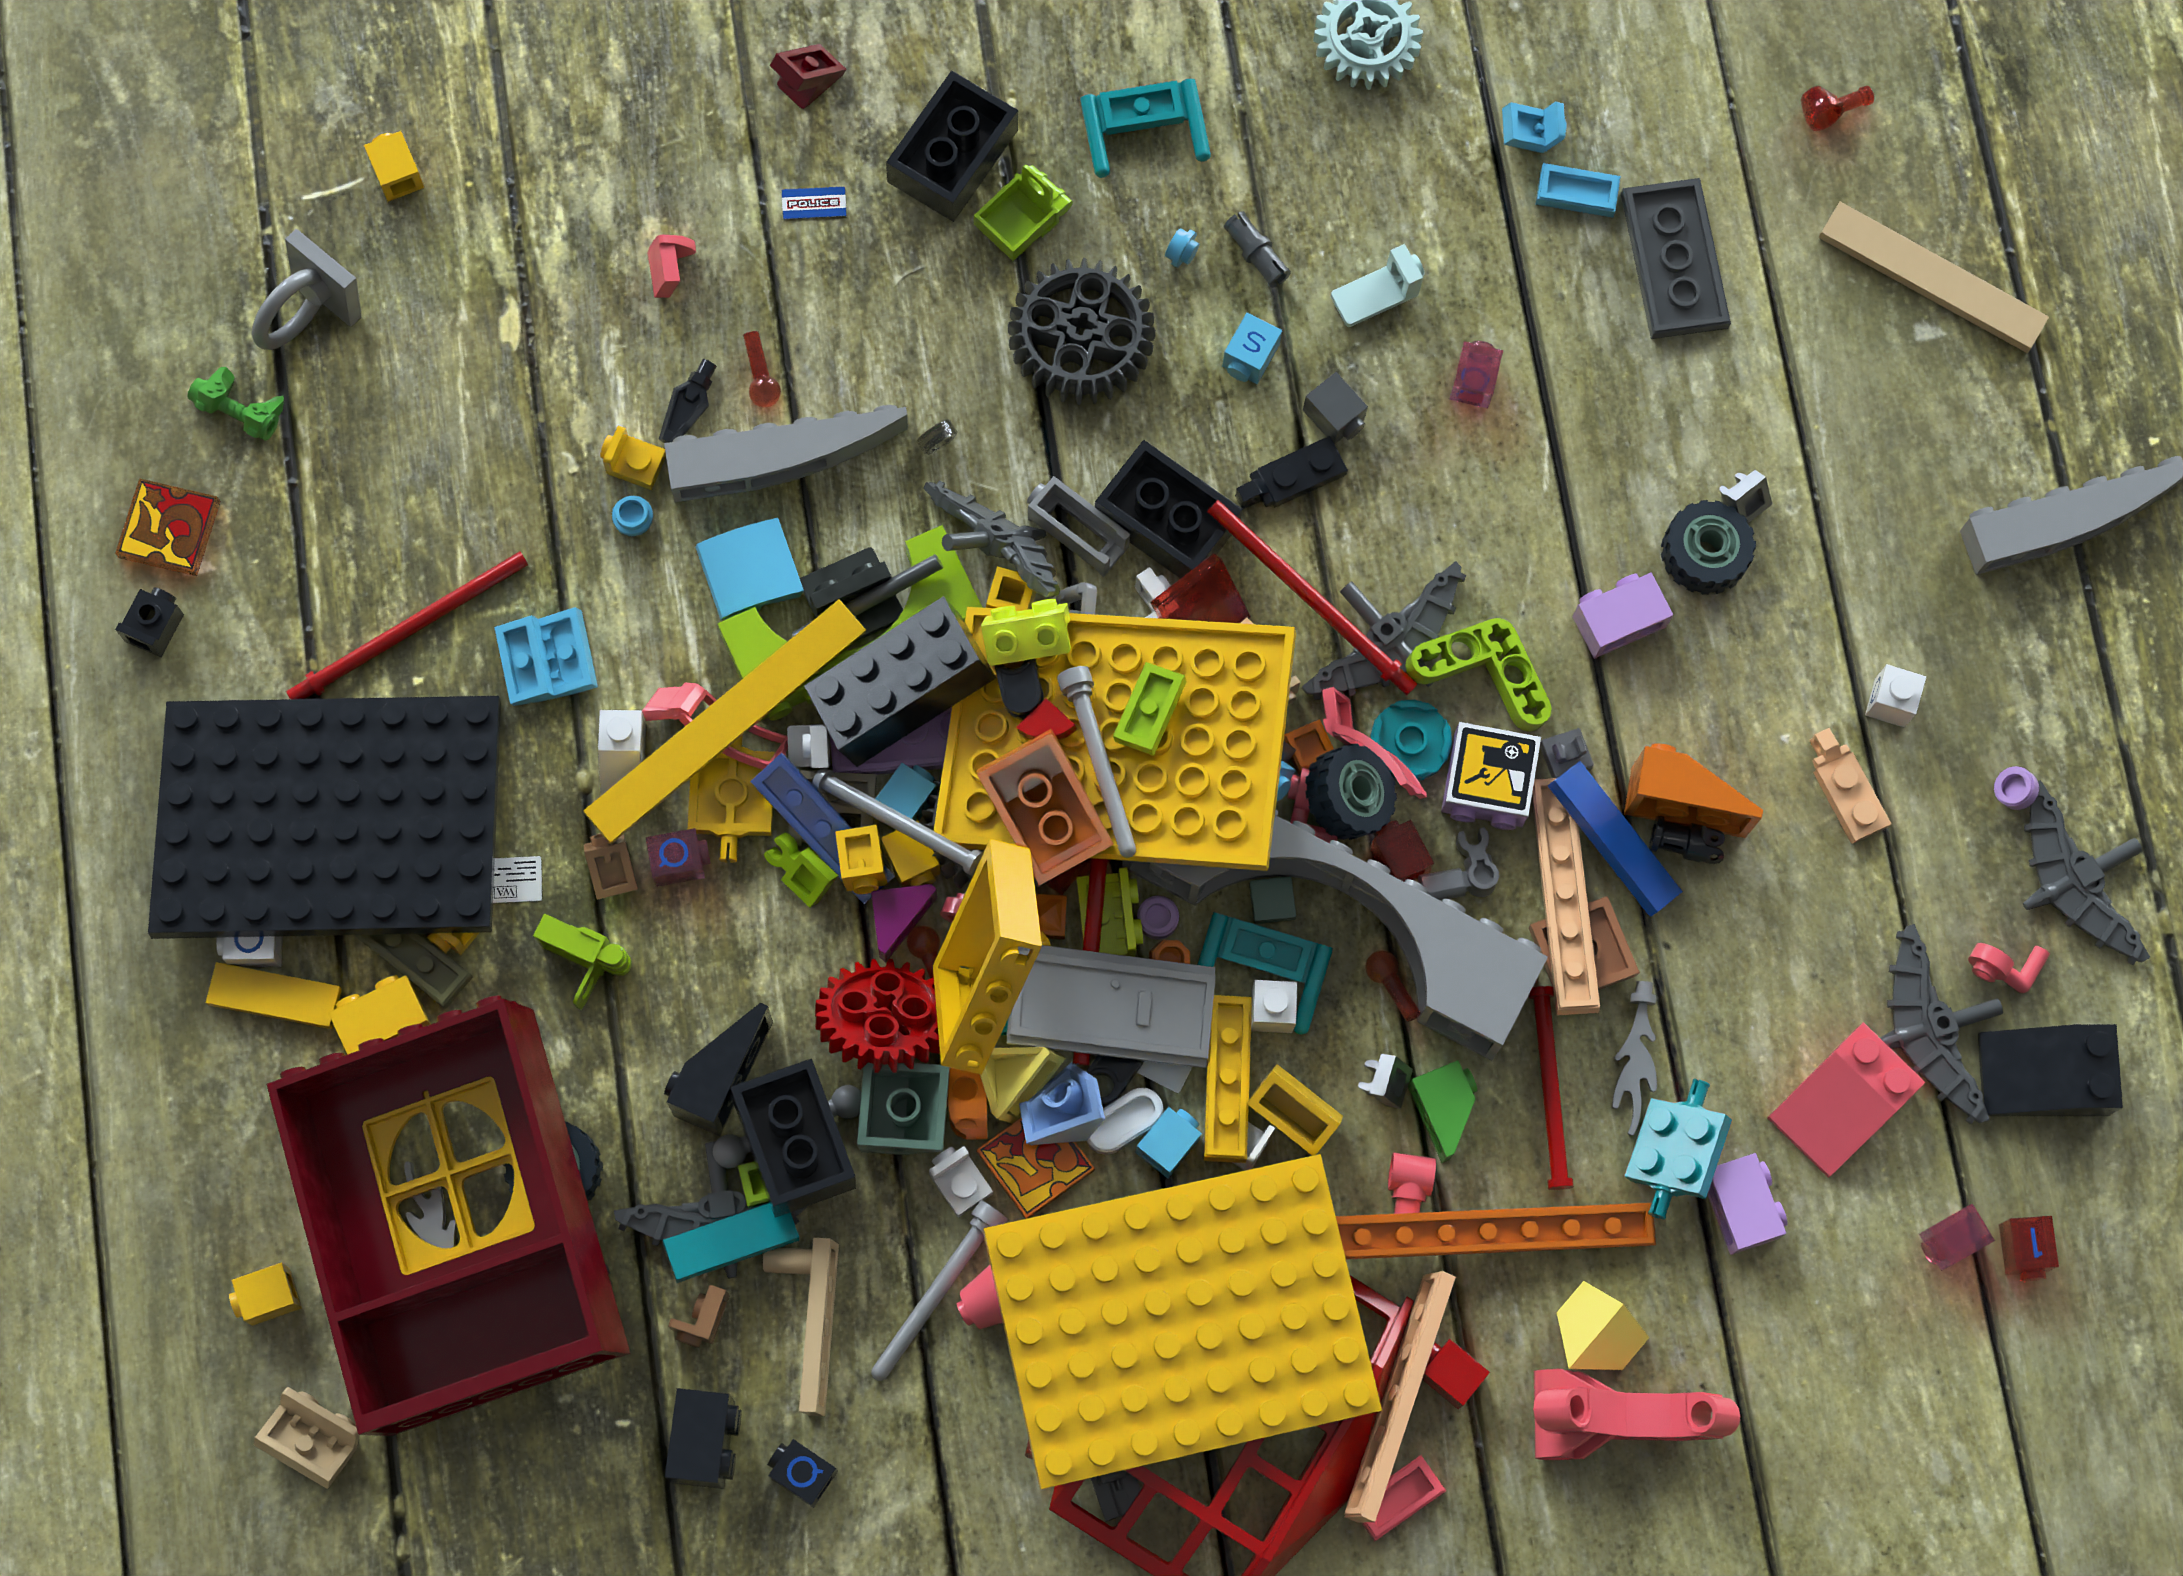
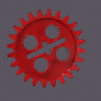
(879, 1015)

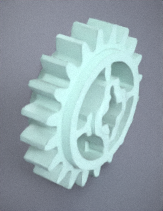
(1361, 48)

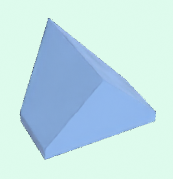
(1064, 1109)

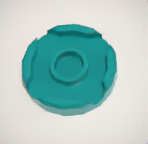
(1414, 735)

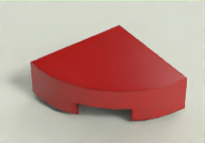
(1044, 718)

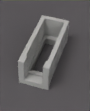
(1055, 493)

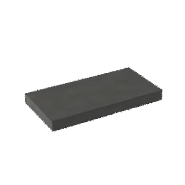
(1675, 258)

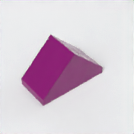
(898, 913)

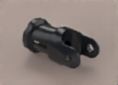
(1691, 841)

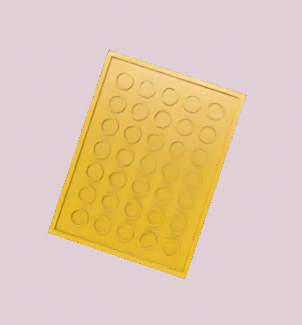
(1215, 771)
(1180, 1321)

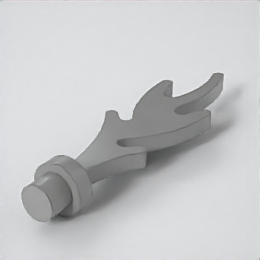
(1640, 1061)
(432, 1225)

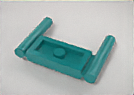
(1143, 109)
(1271, 953)

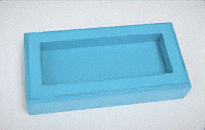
(1578, 190)

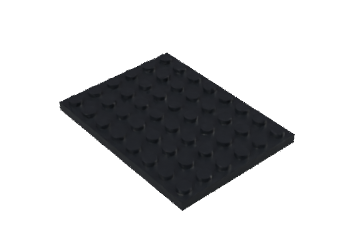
(326, 817)

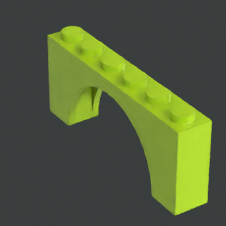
(752, 640)

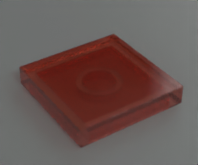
(1203, 595)

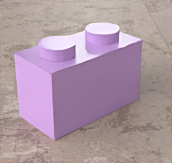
(1622, 614)
(1745, 1204)

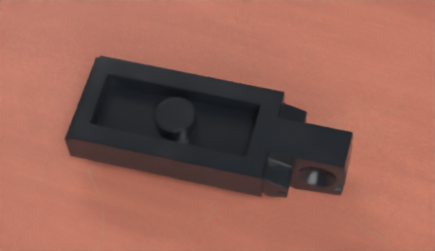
(1293, 475)

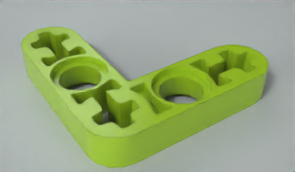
(1487, 653)

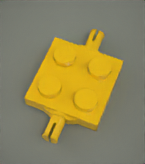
(728, 803)

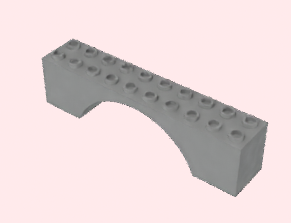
(1463, 969)

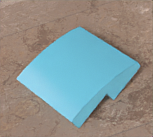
(749, 568)
(546, 657)

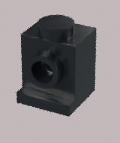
(157, 632)

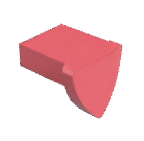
(663, 262)

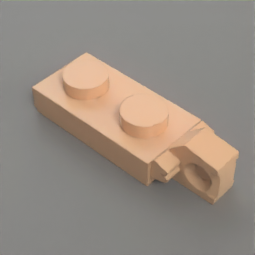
(1847, 788)

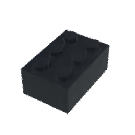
(952, 146)
(1165, 510)
(793, 1137)

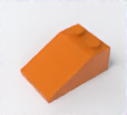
(1686, 793)
(1045, 806)

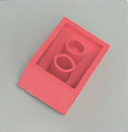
(1846, 1100)

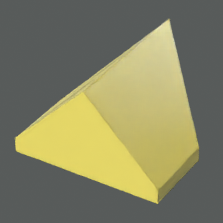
(1016, 1076)
(1598, 1330)

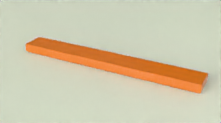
(1496, 1231)

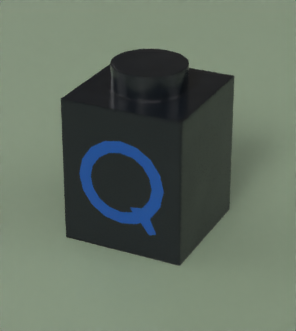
(801, 1472)

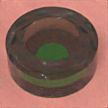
(937, 437)

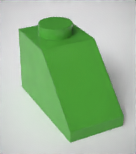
(1444, 1103)

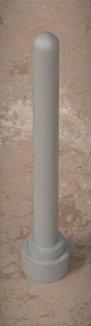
(1077, 686)
(983, 1217)

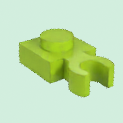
(805, 871)

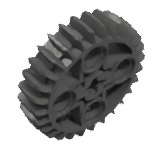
(1096, 338)

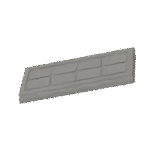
(1115, 1007)

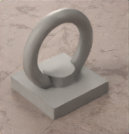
(320, 282)

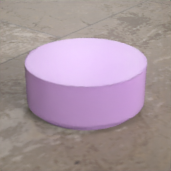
(2016, 788)
(1158, 917)

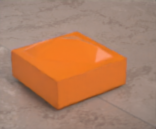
(1052, 915)

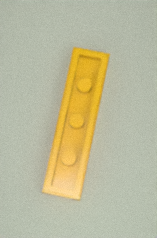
(1228, 1080)

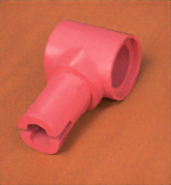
(1411, 1181)

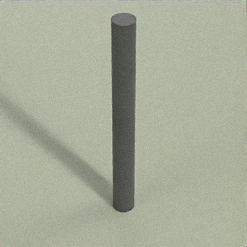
(891, 586)

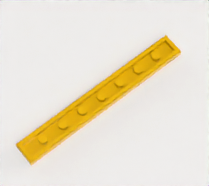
(724, 721)

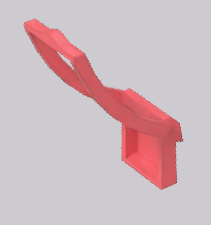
(683, 701)
(1340, 726)

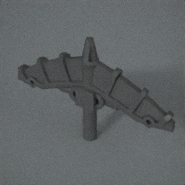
(997, 537)
(1394, 633)
(2076, 880)
(1929, 1028)
(664, 1222)

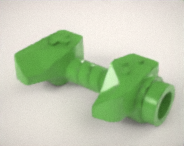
(212, 395)

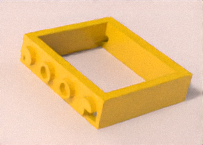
(985, 936)

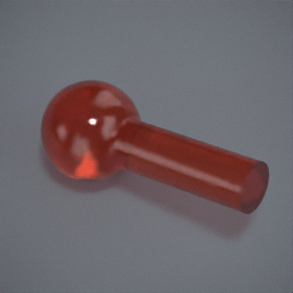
(764, 389)
(923, 944)
(1383, 969)

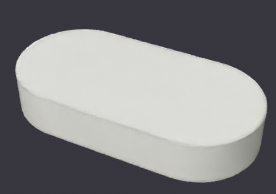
(1126, 1120)

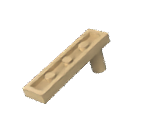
(822, 1267)

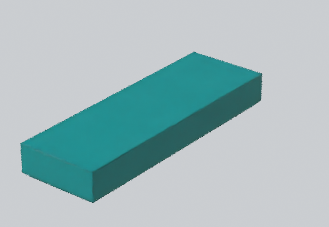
(728, 1241)

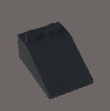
(2051, 1071)
(703, 1086)

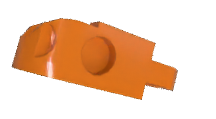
(967, 1105)

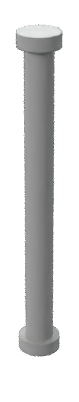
(826, 781)

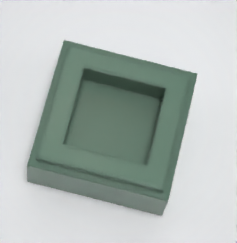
(1272, 900)

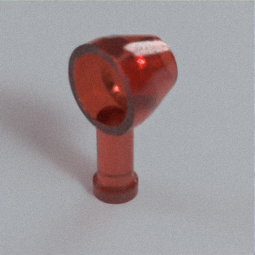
(1824, 108)

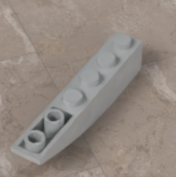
(773, 453)
(2064, 516)

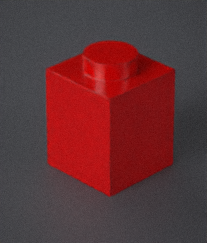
(1453, 1373)

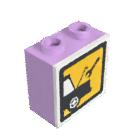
(1490, 776)

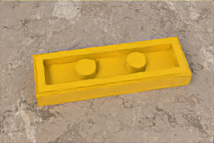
(272, 995)

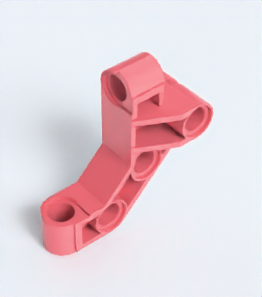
(1582, 1414)

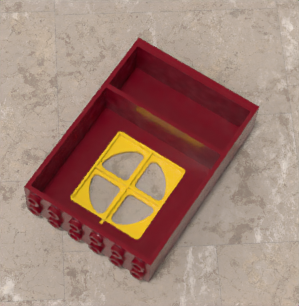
(425, 1323)

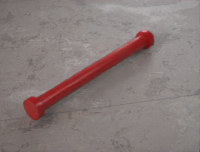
(1550, 1087)

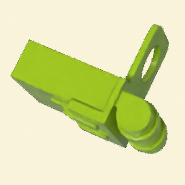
(1022, 211)
(585, 949)

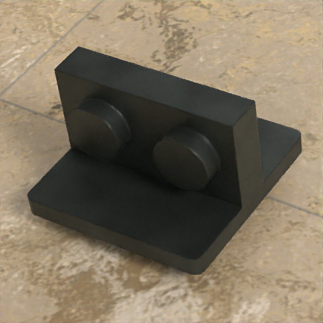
(848, 580)

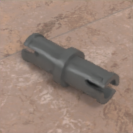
(1257, 249)

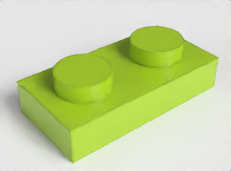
(1149, 708)

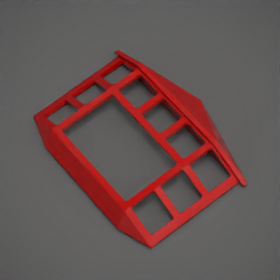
(1311, 1499)

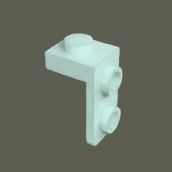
(1380, 289)

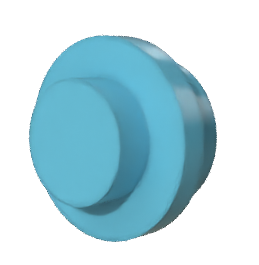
(1182, 247)
(632, 515)

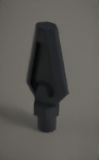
(687, 402)

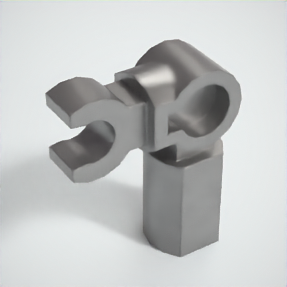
(1478, 878)

